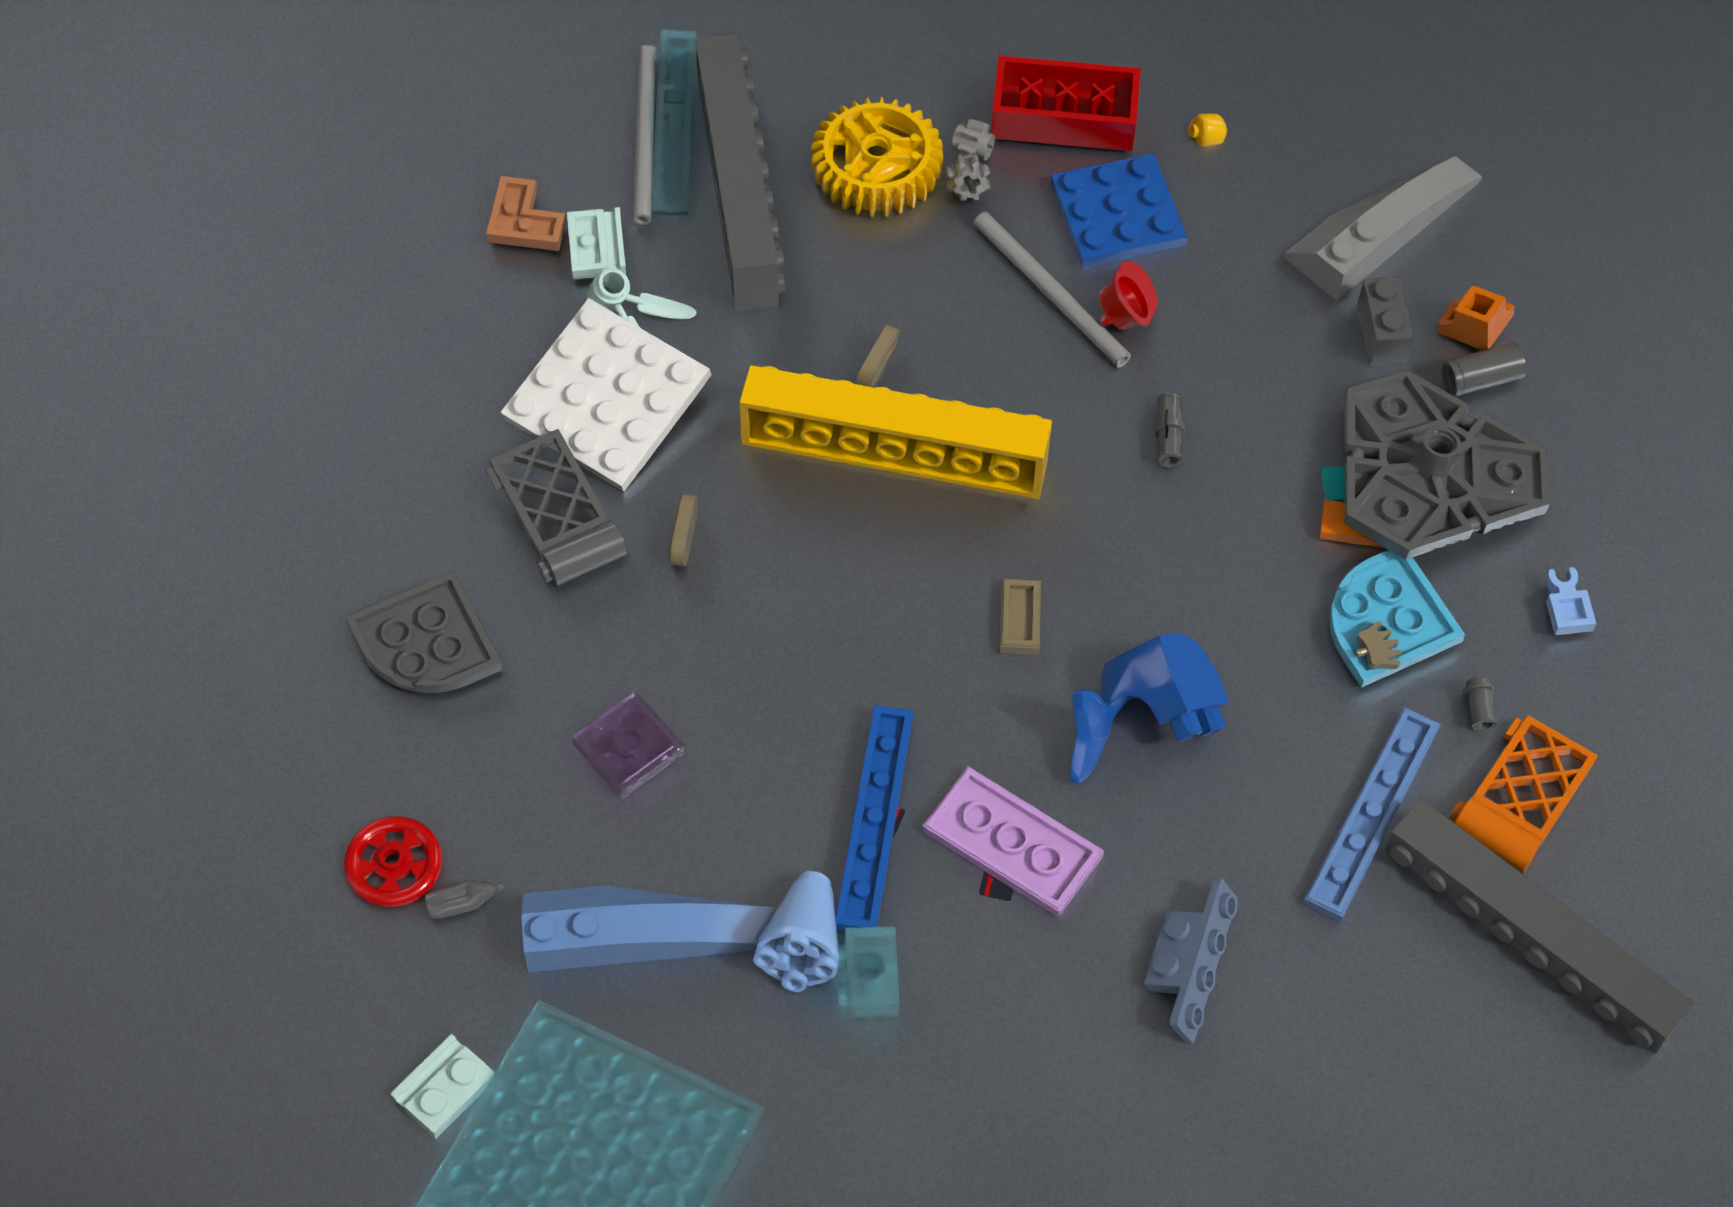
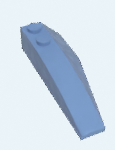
(632, 926)

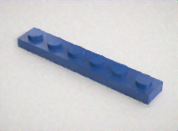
(874, 818)

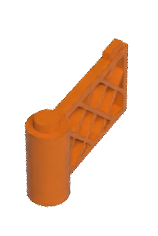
(1503, 825)

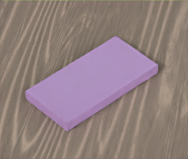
(1013, 841)

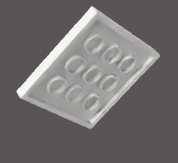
(607, 393)

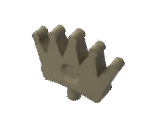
(1378, 649)

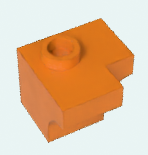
(1476, 318)

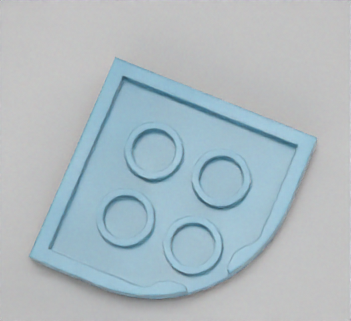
(1403, 601)

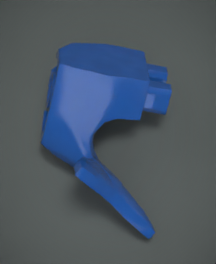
(1166, 674)

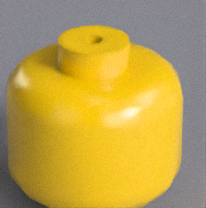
(1207, 129)

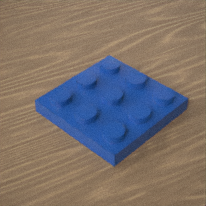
(1118, 210)

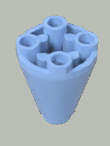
(801, 936)

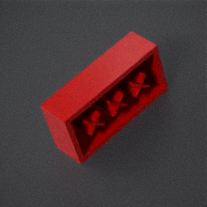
(1065, 103)

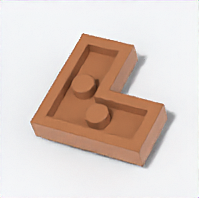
(517, 223)

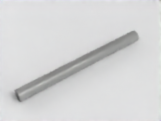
(644, 135)
(1052, 289)

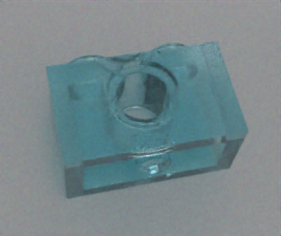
(874, 998)

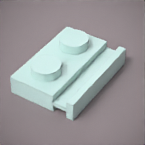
(595, 242)
(443, 1086)

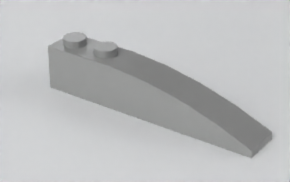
(1373, 229)

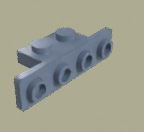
(1189, 956)

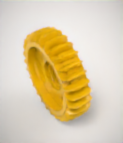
(870, 179)

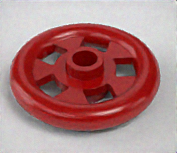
(390, 893)

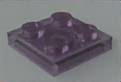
(628, 744)

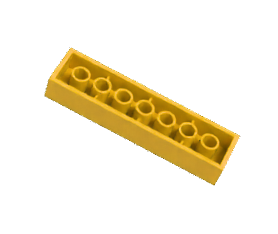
(895, 431)

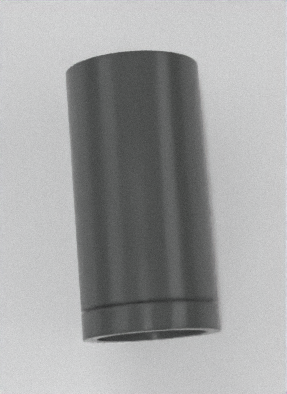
(1483, 369)

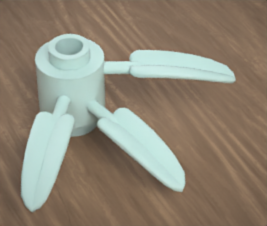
(612, 287)

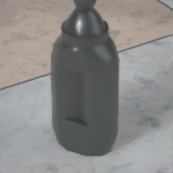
(460, 898)

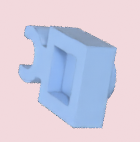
(1568, 608)

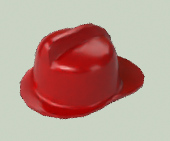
(1128, 298)

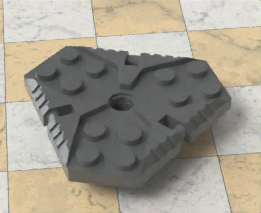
(1420, 473)

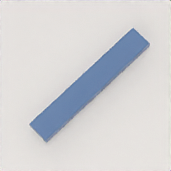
(1371, 815)

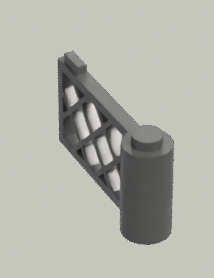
(571, 551)

